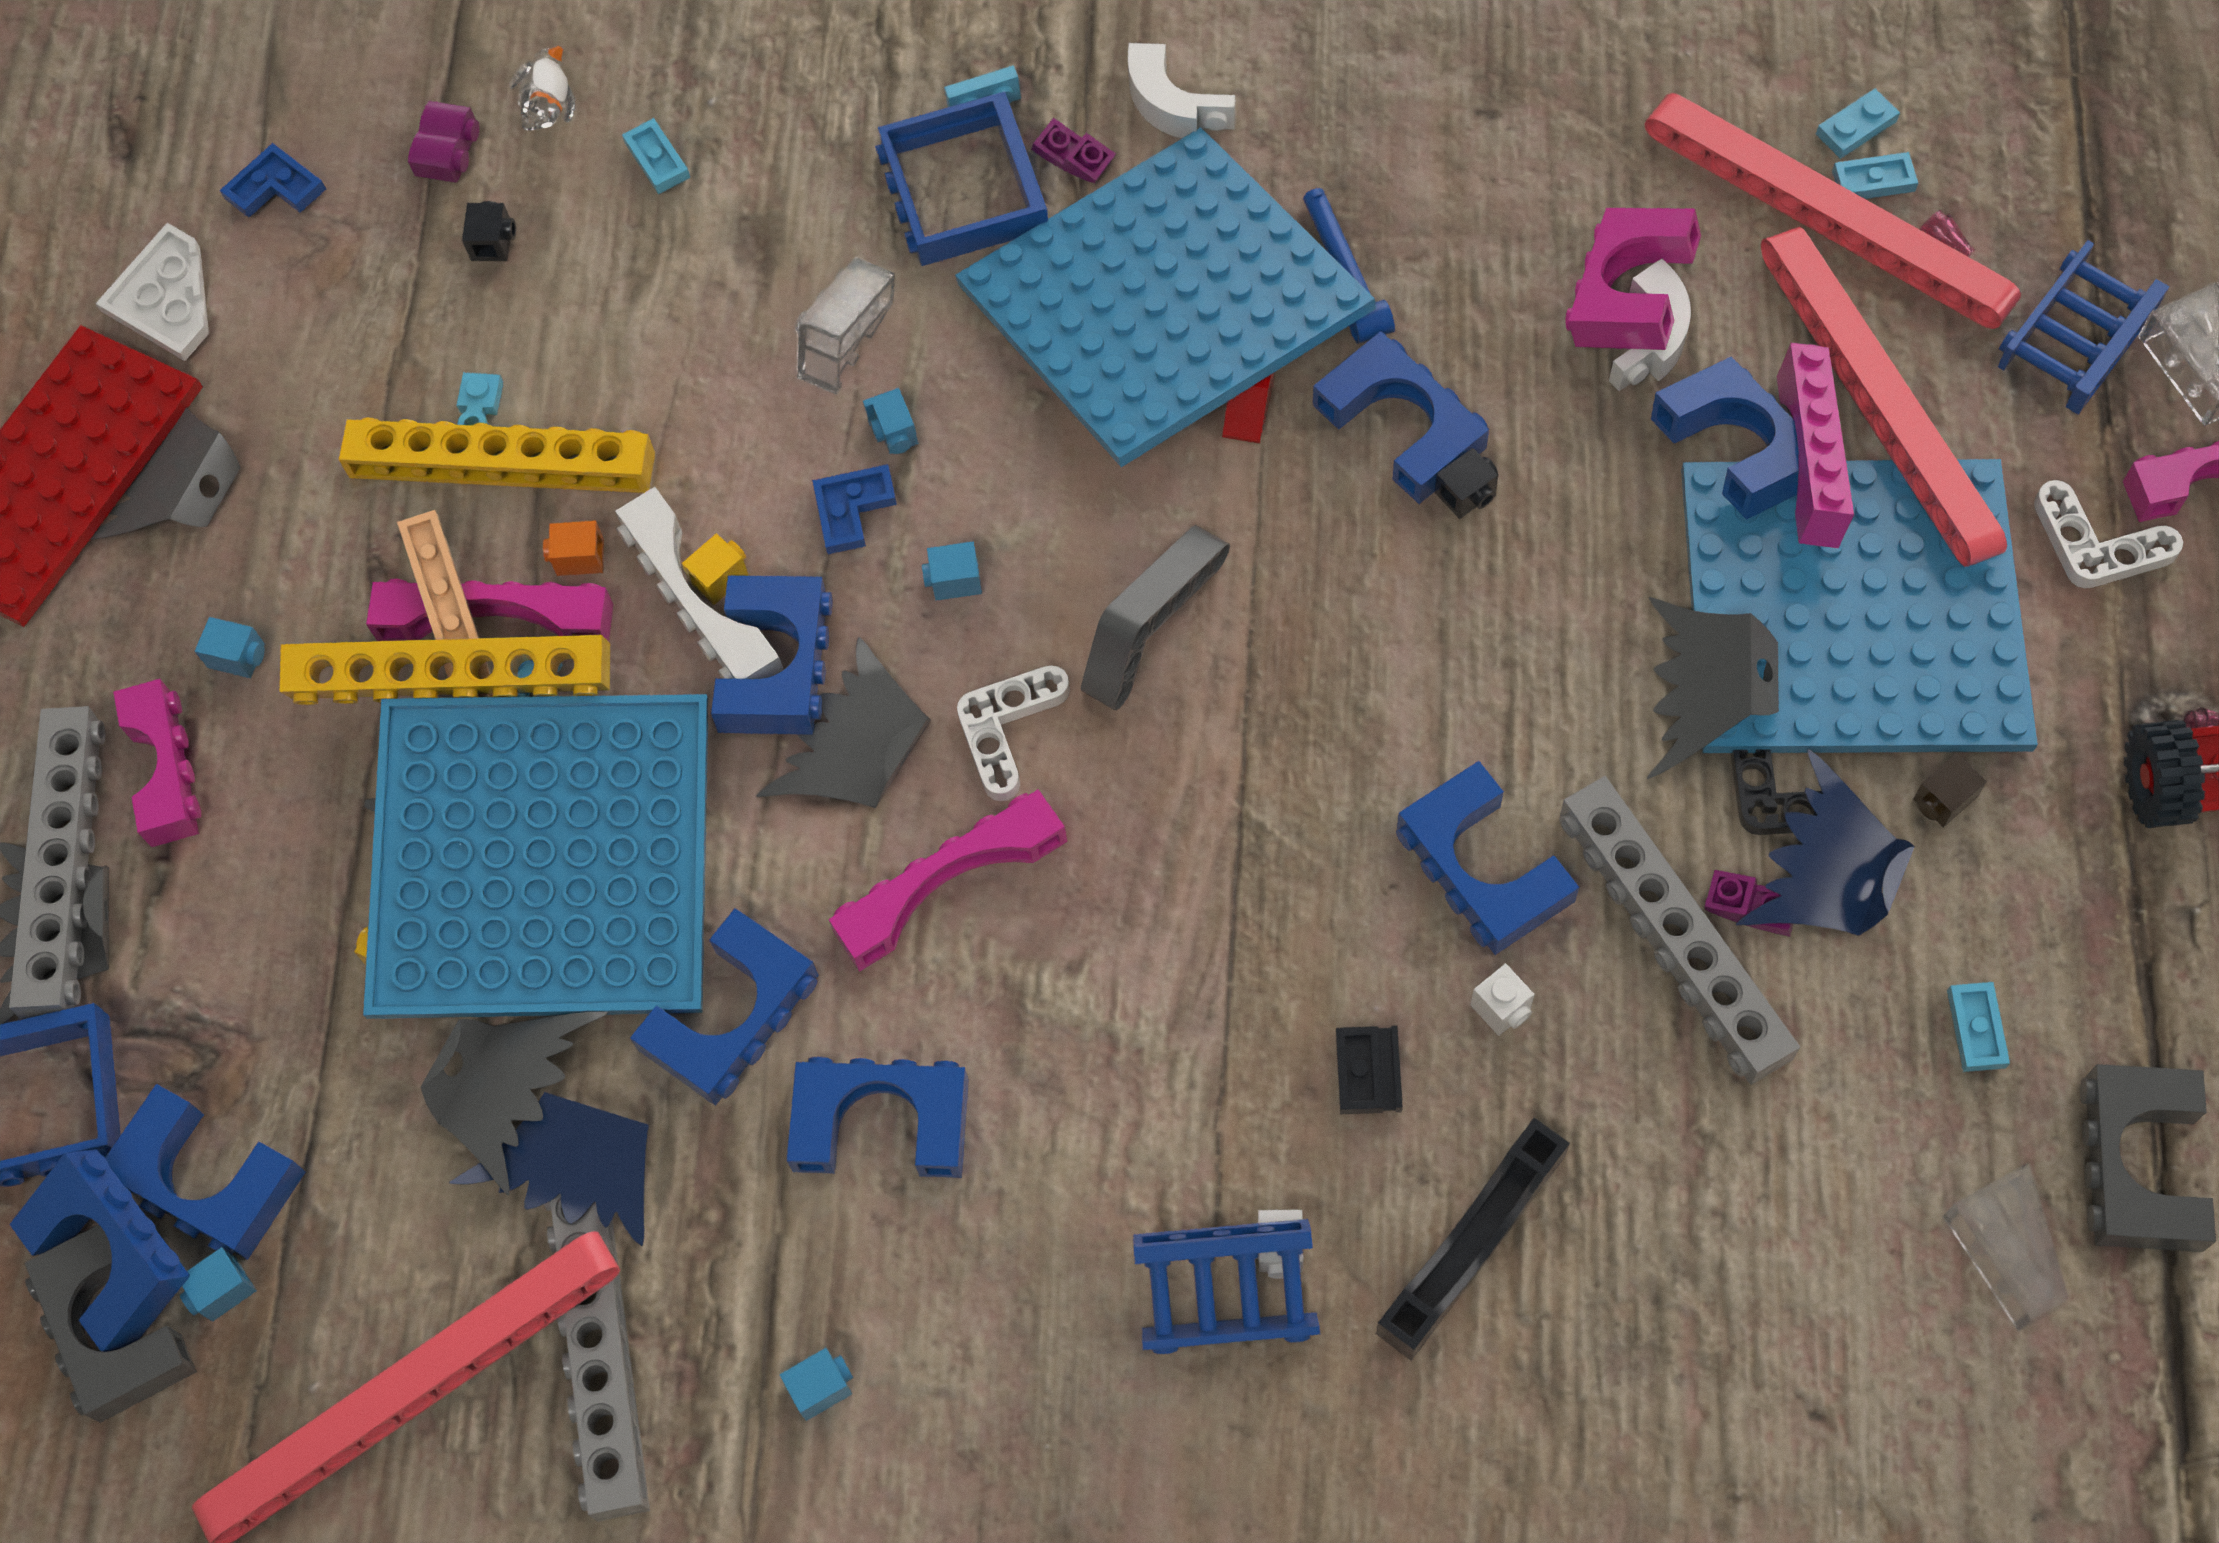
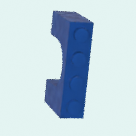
(1386, 371)
(1731, 396)
(790, 698)
(1496, 911)
(715, 1062)
(828, 1089)
(232, 1217)
(143, 1266)

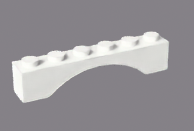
(657, 536)

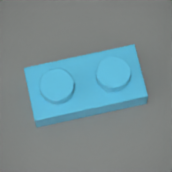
(985, 85)
(1857, 123)
(656, 156)
(1877, 175)
(1978, 1026)

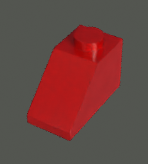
(1248, 411)

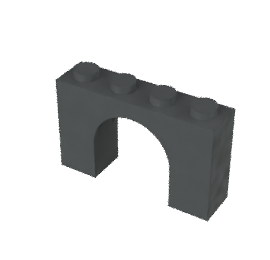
(2121, 1208)
(102, 1381)

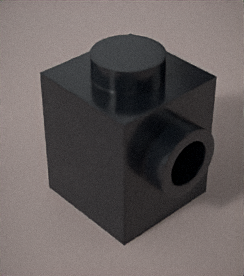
(488, 231)
(1467, 483)

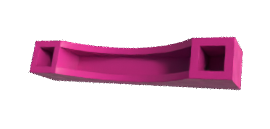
(1824, 490)
(400, 615)
(1017, 834)

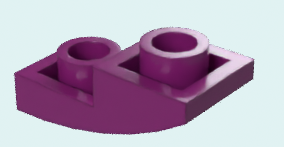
(1070, 152)
(1737, 895)

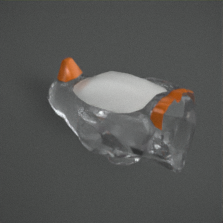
(543, 90)

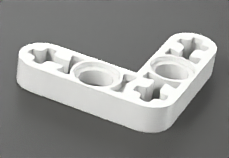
(2090, 550)
(990, 723)

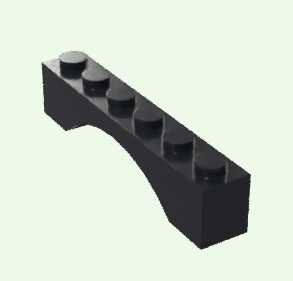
(1473, 1240)

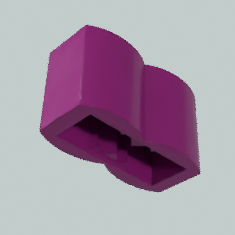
(443, 141)

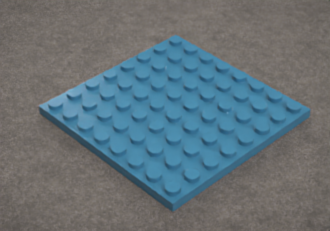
(1164, 295)
(1873, 637)
(538, 856)

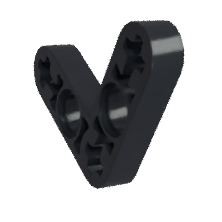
(1763, 795)

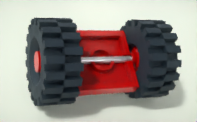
(2172, 772)

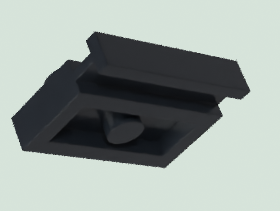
(1368, 1070)

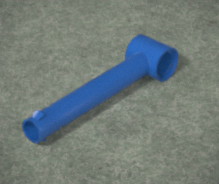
(1337, 246)

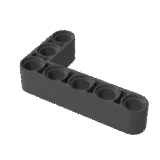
(1144, 609)

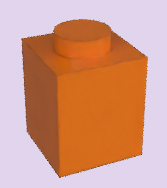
(574, 548)

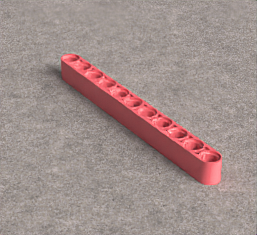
(1833, 211)
(1884, 398)
(405, 1389)

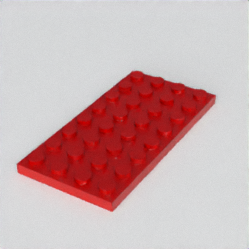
(74, 456)

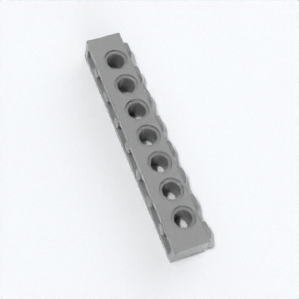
(1602, 805)
(42, 881)
(627, 1490)

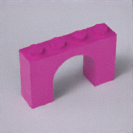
(1623, 241)

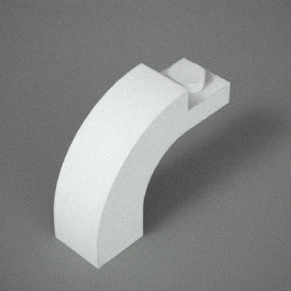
(1168, 106)
(1637, 363)

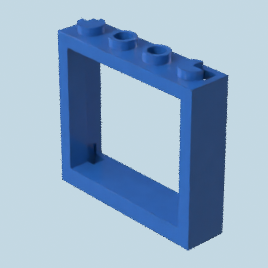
(946, 125)
(54, 1029)

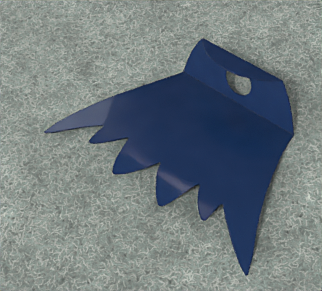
(1838, 866)
(581, 1156)

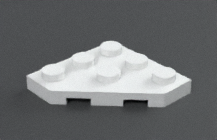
(162, 294)

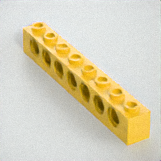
(477, 465)
(304, 662)

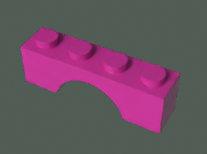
(2162, 483)
(166, 805)

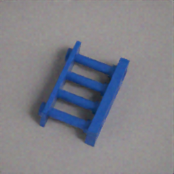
(2101, 356)
(1200, 1249)

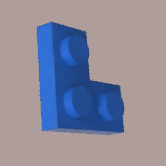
(269, 175)
(844, 497)

